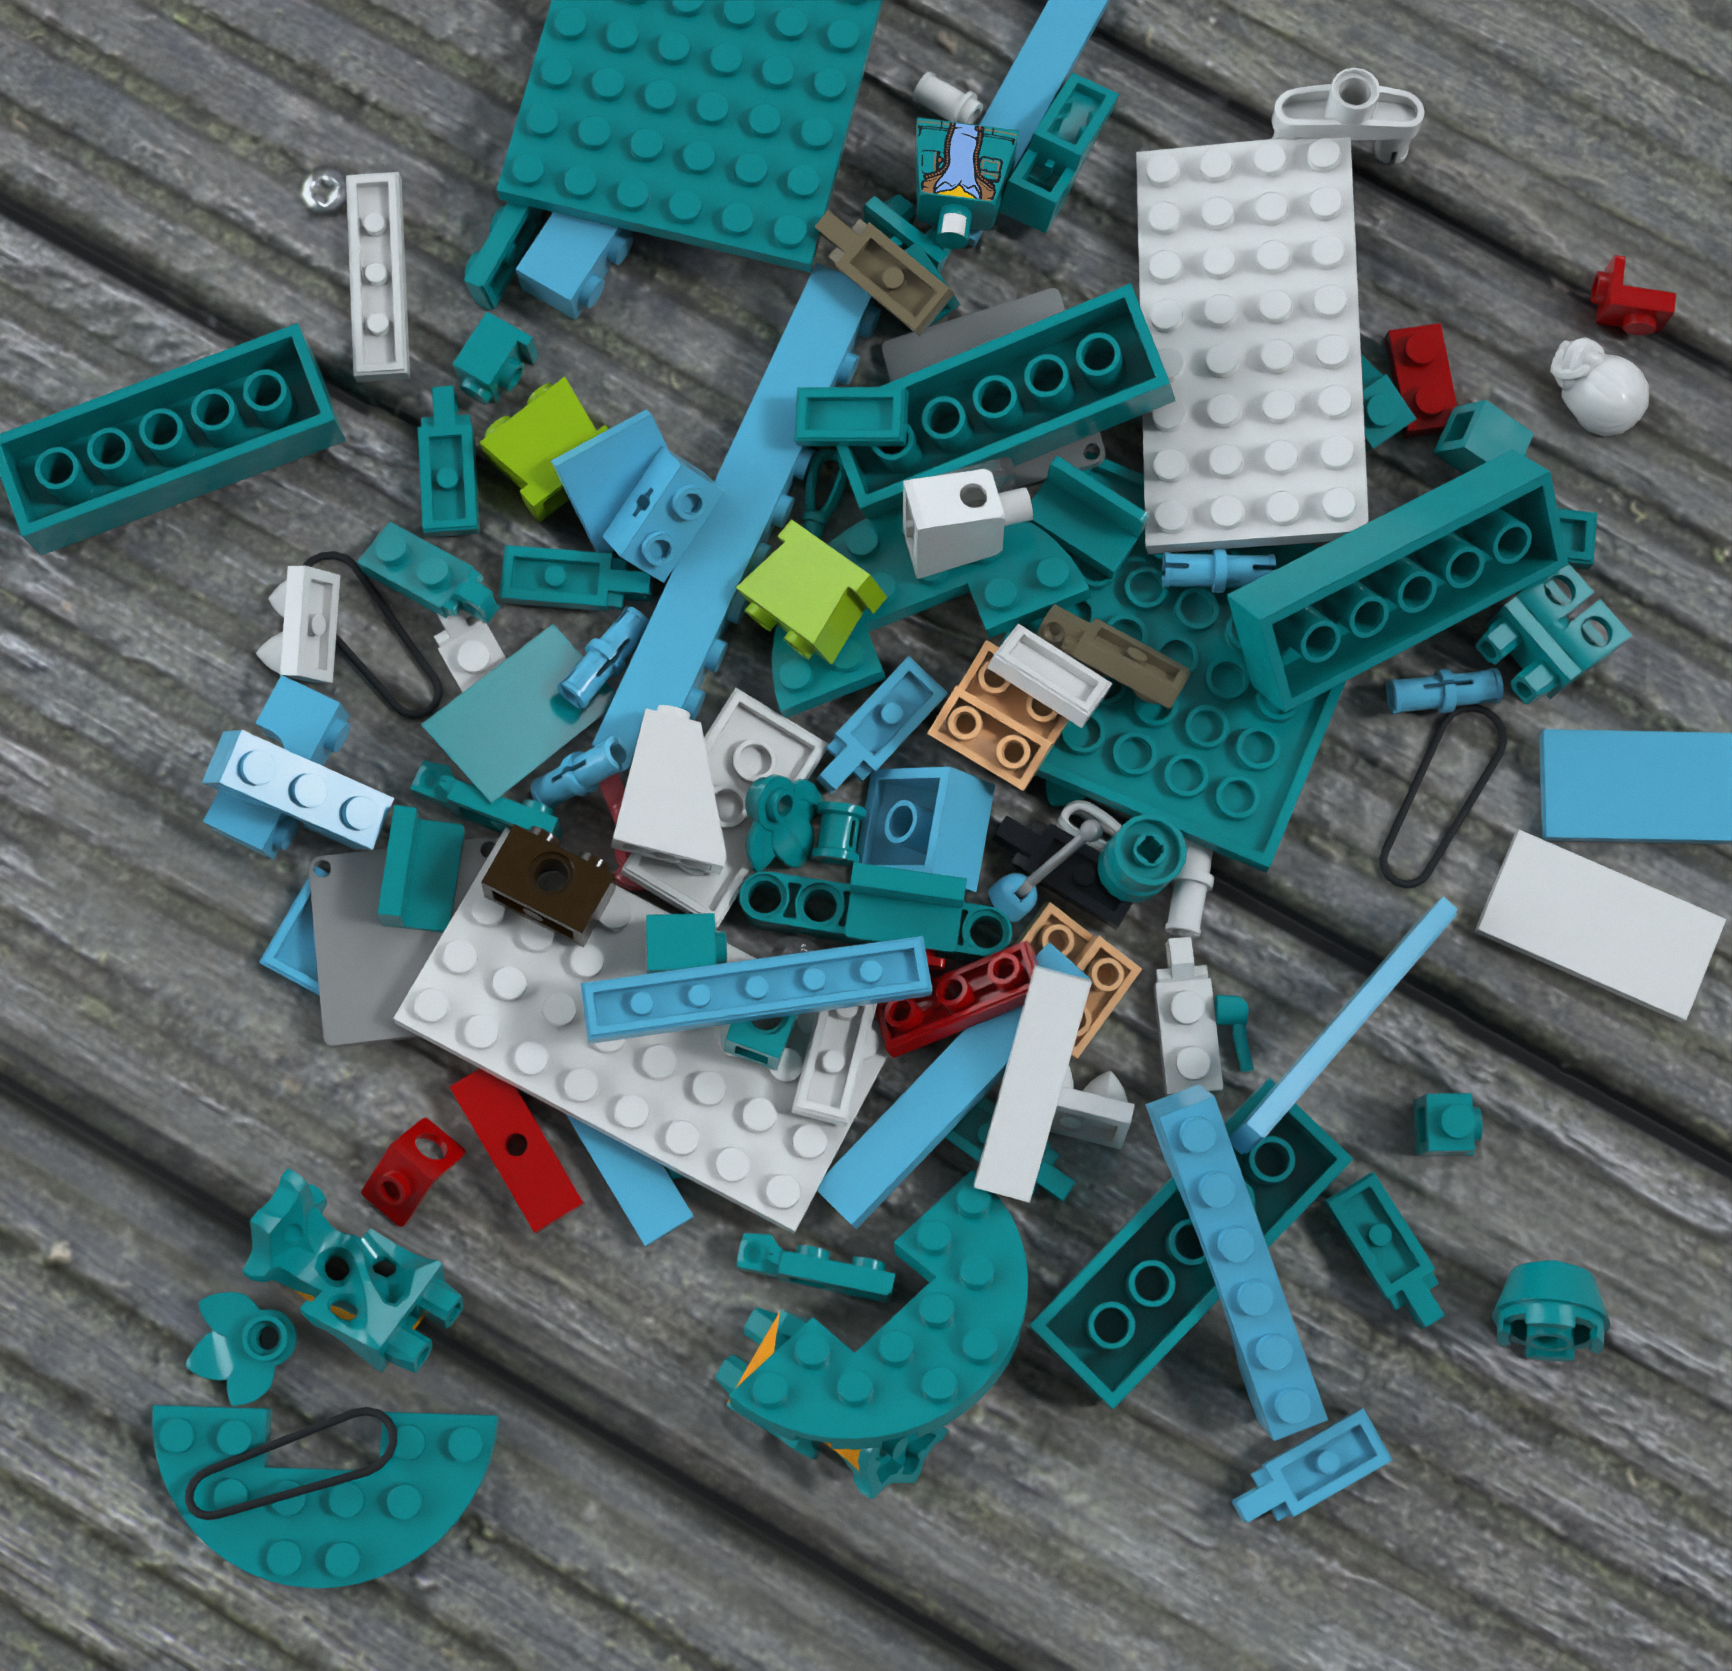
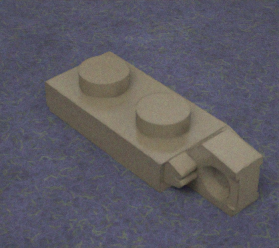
(885, 272)
(1116, 655)

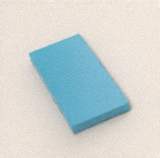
(1636, 786)

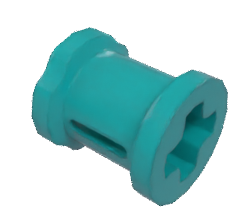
(838, 833)

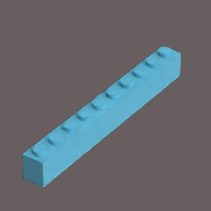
(757, 479)

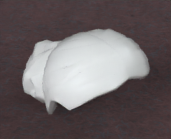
(1600, 388)

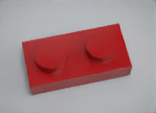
(1422, 376)

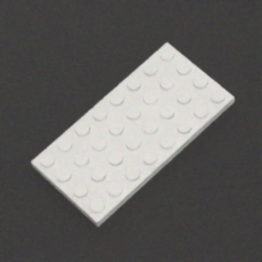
(1260, 341)
(514, 1007)

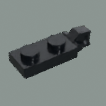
(1072, 880)

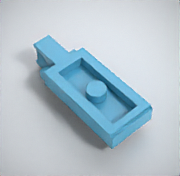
(881, 724)
(1314, 1469)

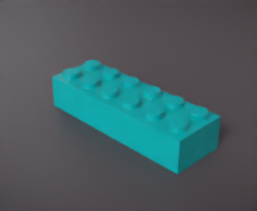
(1018, 397)
(167, 440)
(1399, 579)
(1153, 1274)

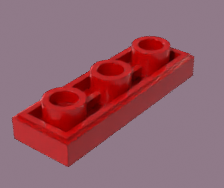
(985, 990)
(537, 1175)

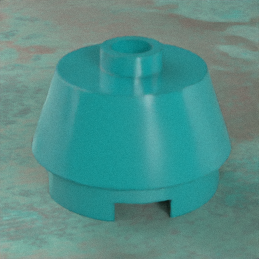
(1551, 1311)

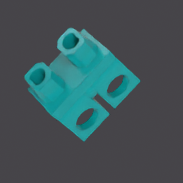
(1545, 641)

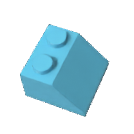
(927, 821)

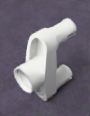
(1324, 112)

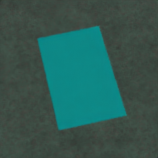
(515, 715)

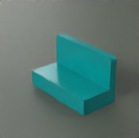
(1087, 517)
(420, 872)
(904, 904)

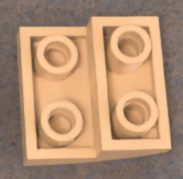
(997, 723)
(1098, 959)

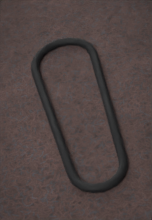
(400, 631)
(1464, 810)
(259, 1502)

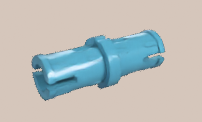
(1214, 569)
(604, 658)
(1444, 690)
(581, 772)

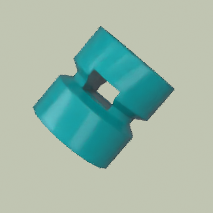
(1141, 858)

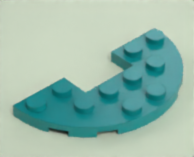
(1006, 589)
(927, 1358)
(335, 1532)

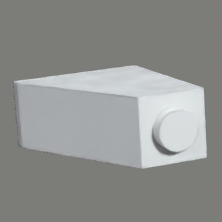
(670, 795)

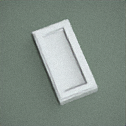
(1049, 675)

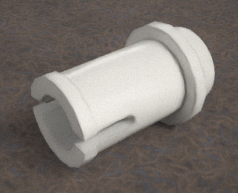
(947, 100)

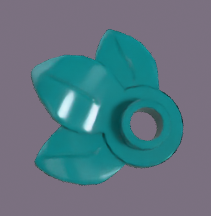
(781, 821)
(235, 1345)

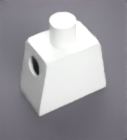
(958, 519)

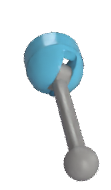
(1017, 893)

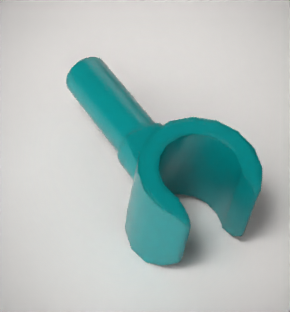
(1234, 1011)

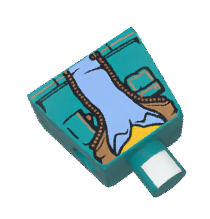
(961, 176)

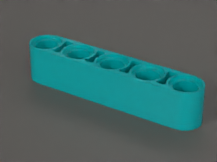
(799, 890)

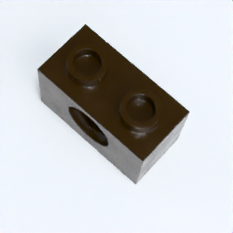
(568, 911)

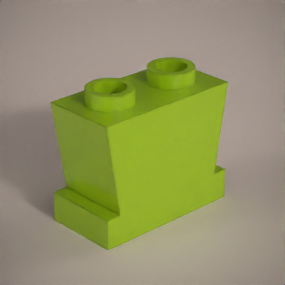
(532, 438)
(810, 594)

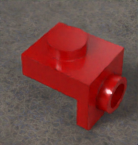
(1632, 308)

